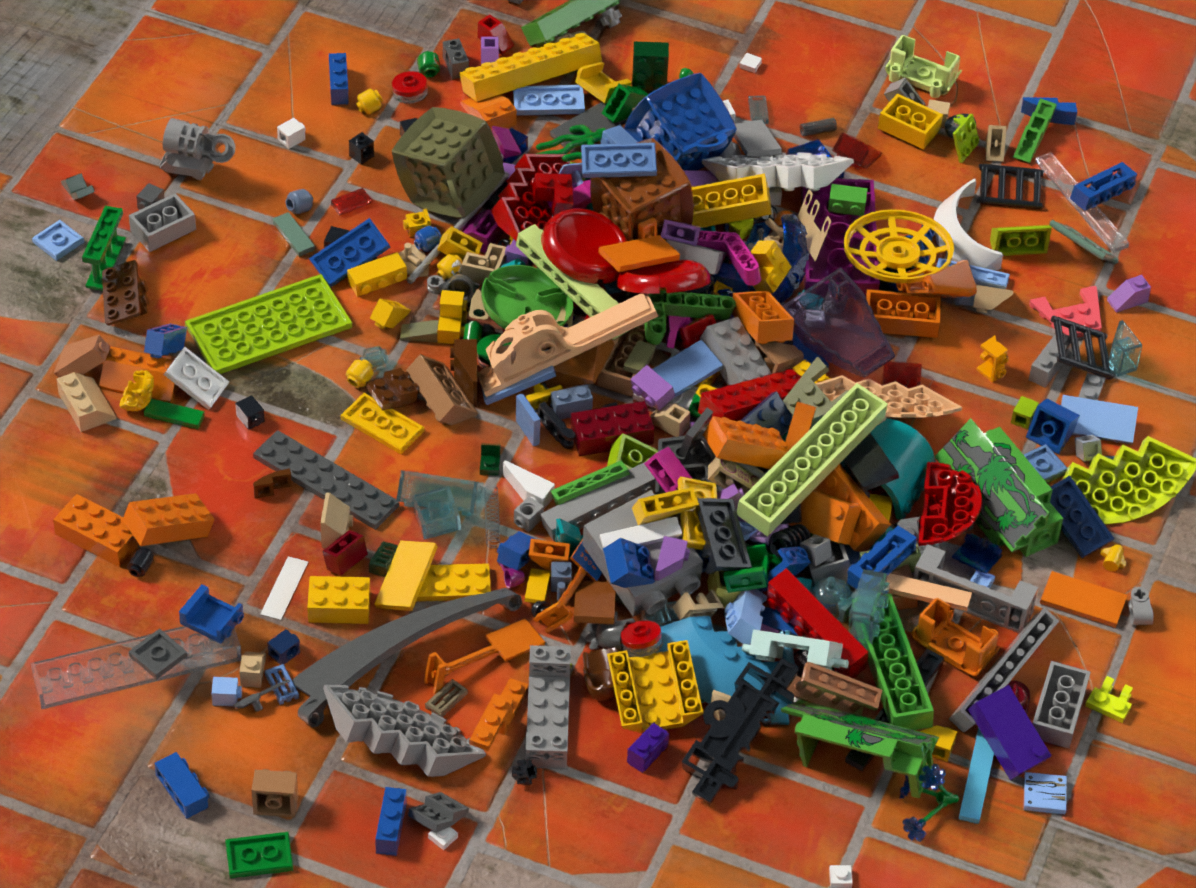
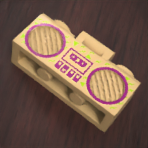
(727, 473)

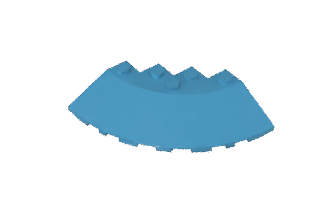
(717, 660)

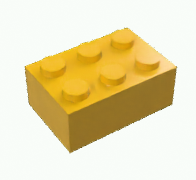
(910, 121)
(338, 599)

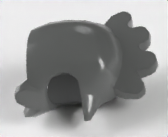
(461, 283)
(607, 635)

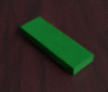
(174, 413)

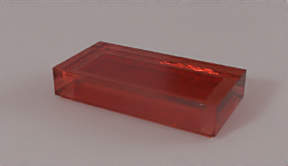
(351, 201)

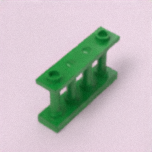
(103, 246)

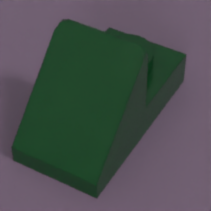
(490, 459)

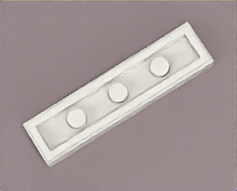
(645, 533)

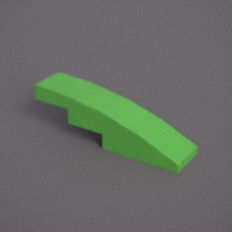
(1035, 131)

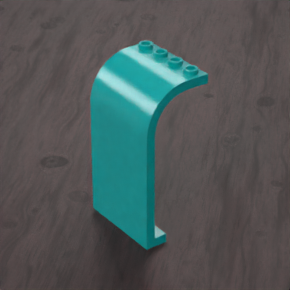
(909, 456)

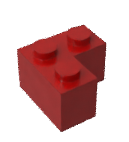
(554, 188)

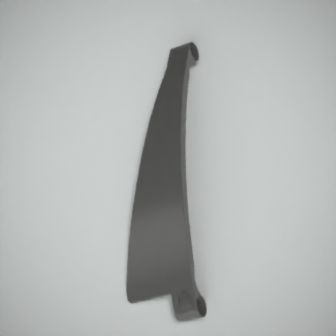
(362, 654)

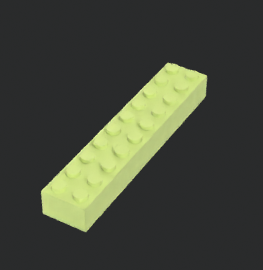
(811, 459)

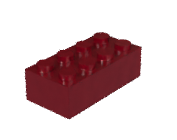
(601, 427)

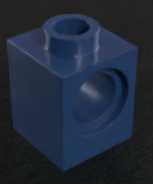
(284, 647)

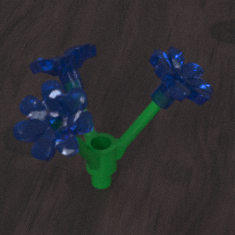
(934, 779)

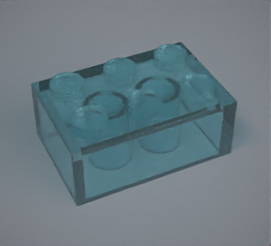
(868, 606)

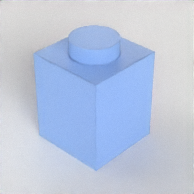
(225, 691)

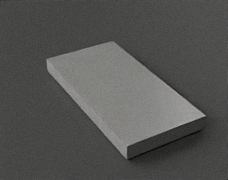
(756, 139)

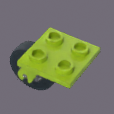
(963, 130)

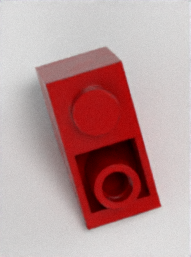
(492, 27)

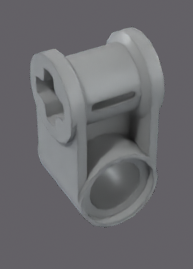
(1140, 607)

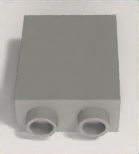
(650, 596)

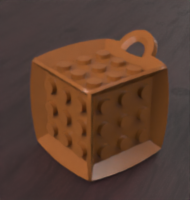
(640, 198)

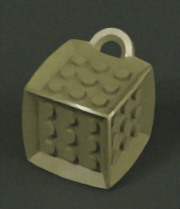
(448, 162)

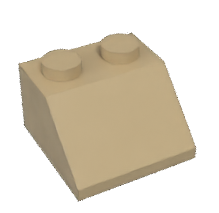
(334, 520)

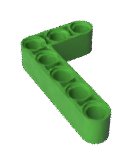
(685, 305)

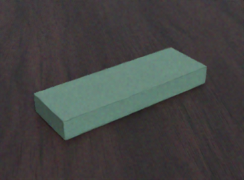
(293, 234)

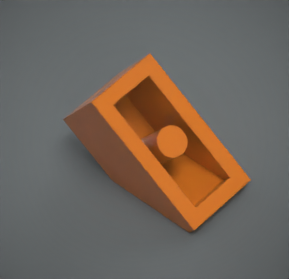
(545, 552)

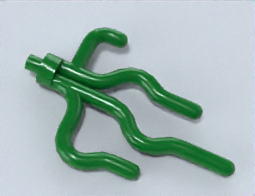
(588, 138)

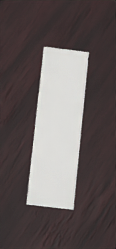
(284, 588)

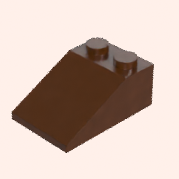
(465, 366)

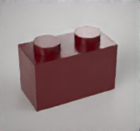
(345, 552)

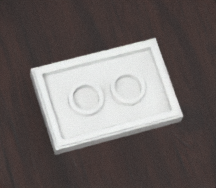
(196, 378)

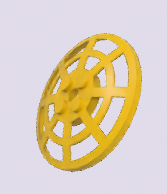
(888, 248)

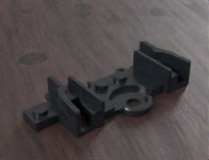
(738, 729)

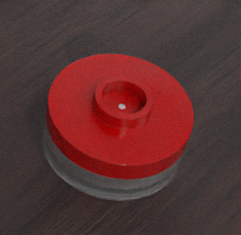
(409, 87)
(642, 638)

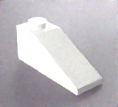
(528, 484)

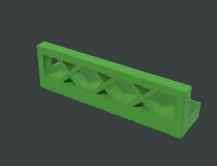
(589, 482)

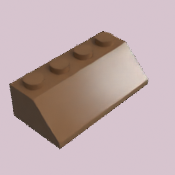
(440, 390)

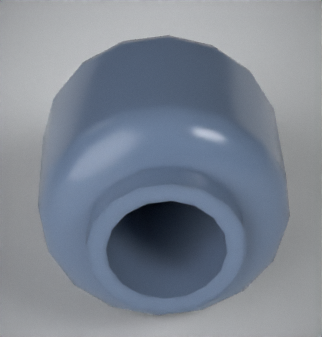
(299, 201)

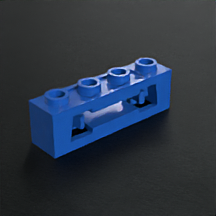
(1103, 186)
(898, 540)

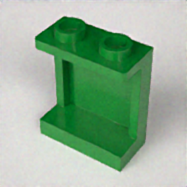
(753, 577)

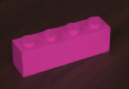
(666, 469)

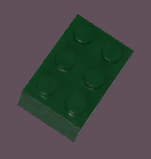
(650, 65)

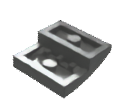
(438, 812)

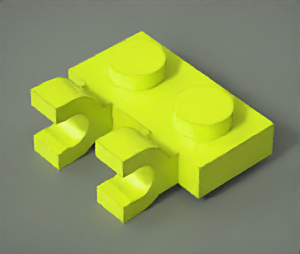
(1110, 705)

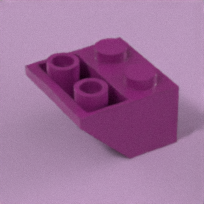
(484, 229)

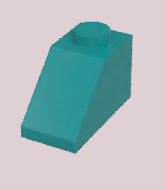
(568, 534)

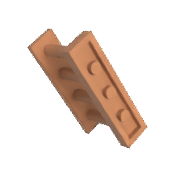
(834, 690)

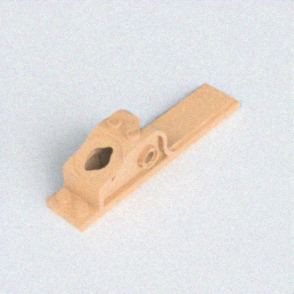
(539, 330)

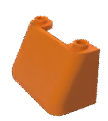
(948, 283)

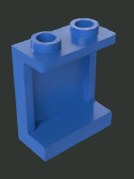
(794, 559)
(210, 615)

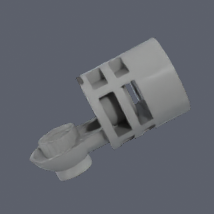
(196, 141)

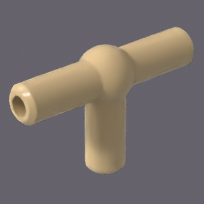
(777, 231)

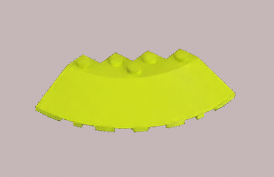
(1133, 481)

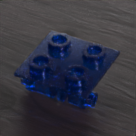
(977, 555)

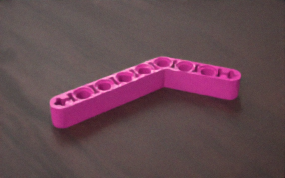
(736, 252)

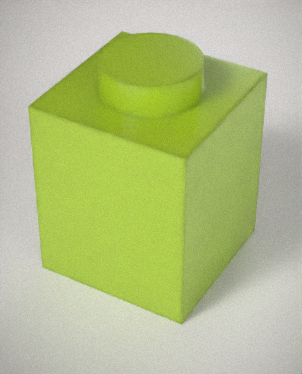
(1024, 412)

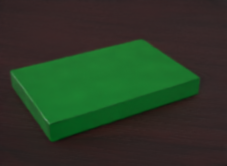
(259, 855)

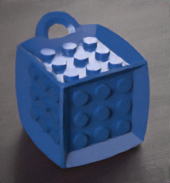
(685, 120)

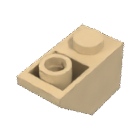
(671, 419)

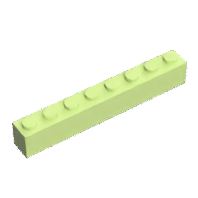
(587, 296)

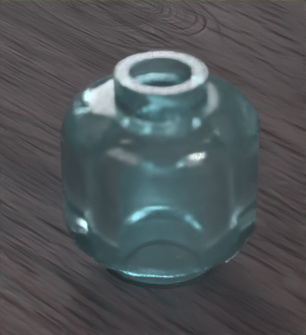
(376, 356)

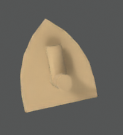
(412, 258)

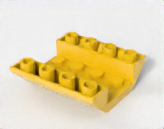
(656, 688)

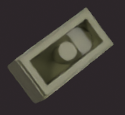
(420, 331)

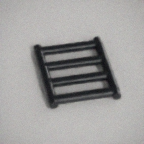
(1020, 172)
(1076, 361)

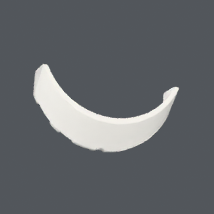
(964, 246)

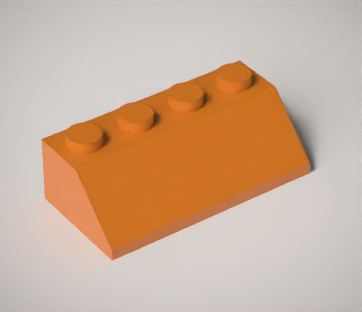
(122, 364)

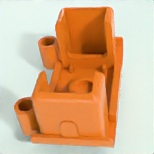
(953, 642)

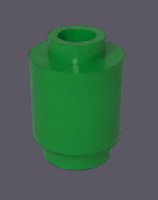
(473, 330)

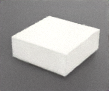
(750, 62)

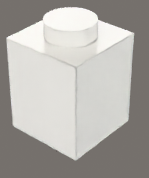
(291, 133)

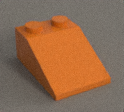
(494, 110)

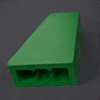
(622, 101)

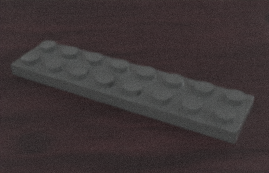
(323, 476)

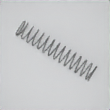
(485, 493)

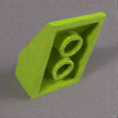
(630, 452)

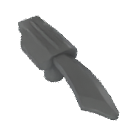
(254, 698)

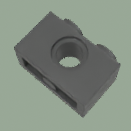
(455, 57)

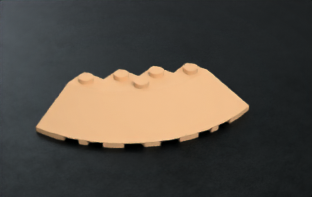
(901, 401)

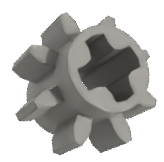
(610, 17)

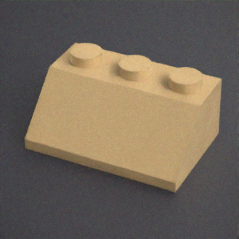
(84, 401)

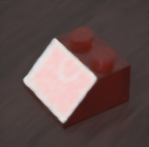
(853, 148)
(904, 373)

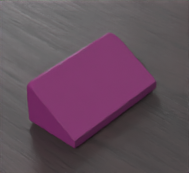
(505, 142)

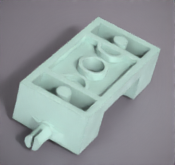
(771, 645)

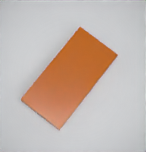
(639, 253)
(1083, 599)

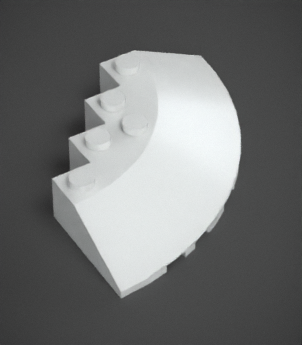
(782, 169)

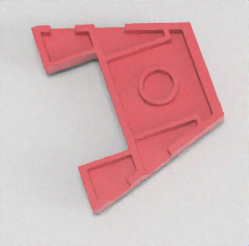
(1084, 314)

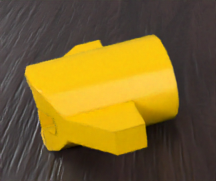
(1113, 558)

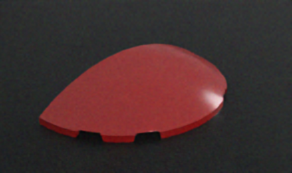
(949, 504)

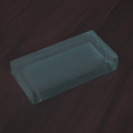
(758, 108)

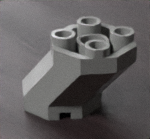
(186, 165)

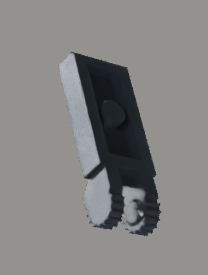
(556, 426)

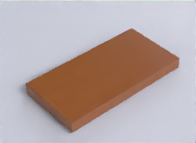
(594, 603)

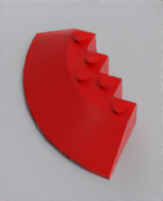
(516, 206)

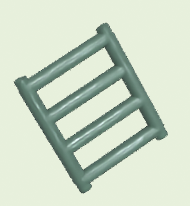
(1084, 242)

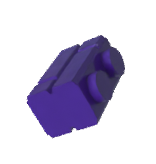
(647, 747)

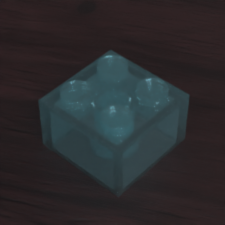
(436, 512)

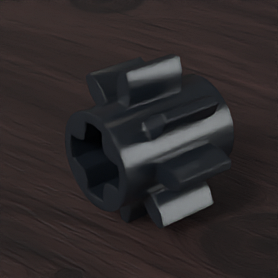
(524, 772)

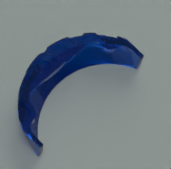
(795, 252)

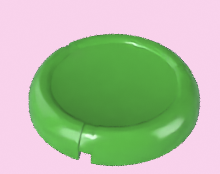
(521, 290)

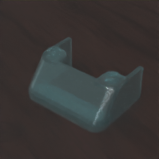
(465, 492)

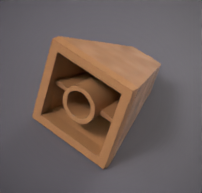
(779, 356)

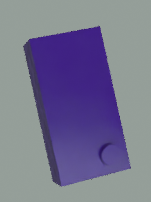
(1009, 732)

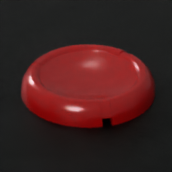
(573, 243)
(674, 275)

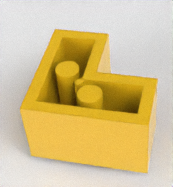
(772, 265)
(451, 316)

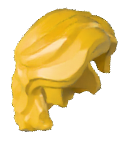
(138, 394)

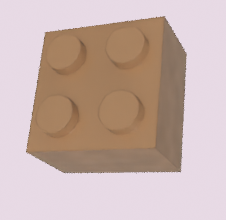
(275, 793)

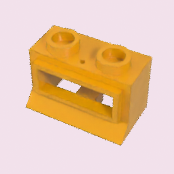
(996, 359)

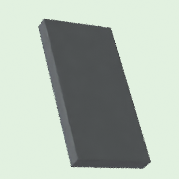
(590, 118)

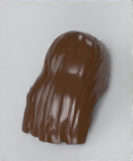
(598, 674)

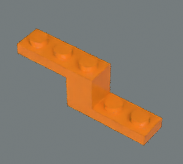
(498, 714)

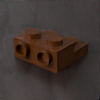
(393, 389)

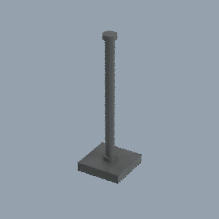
(696, 434)

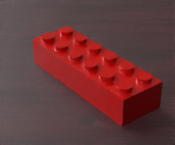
(741, 398)
(814, 620)

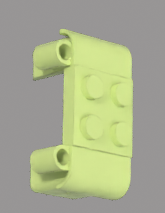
(922, 72)

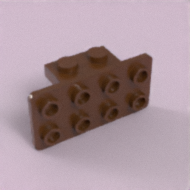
(123, 293)

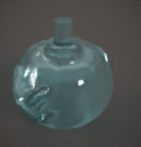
(833, 595)

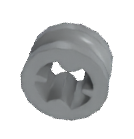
(435, 279)

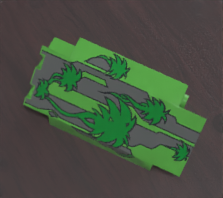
(1013, 493)
(901, 748)

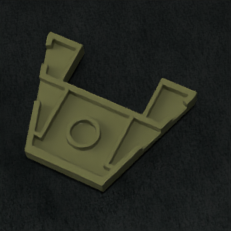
(809, 393)

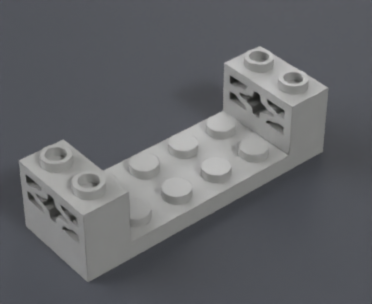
(985, 603)
(548, 706)

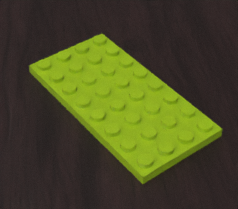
(268, 324)

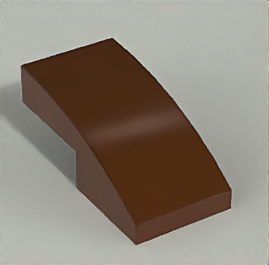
(265, 486)

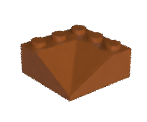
(581, 368)

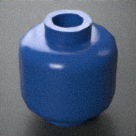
(427, 238)

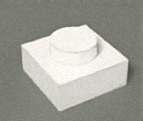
(444, 837)
(840, 876)

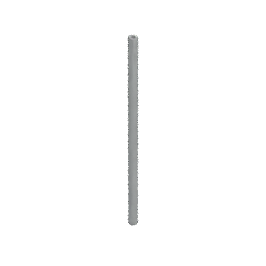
(463, 221)

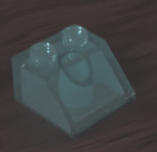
(1124, 351)

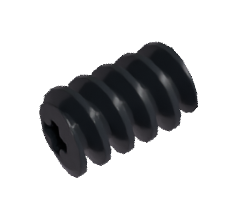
(788, 537)

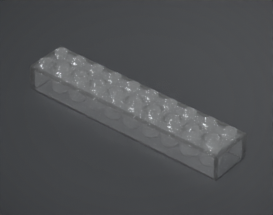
(111, 669)

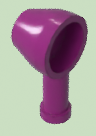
(512, 577)

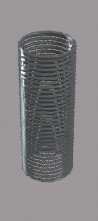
(810, 127)

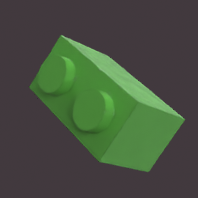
(847, 200)

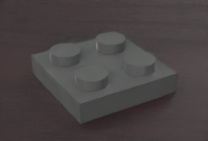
(157, 654)

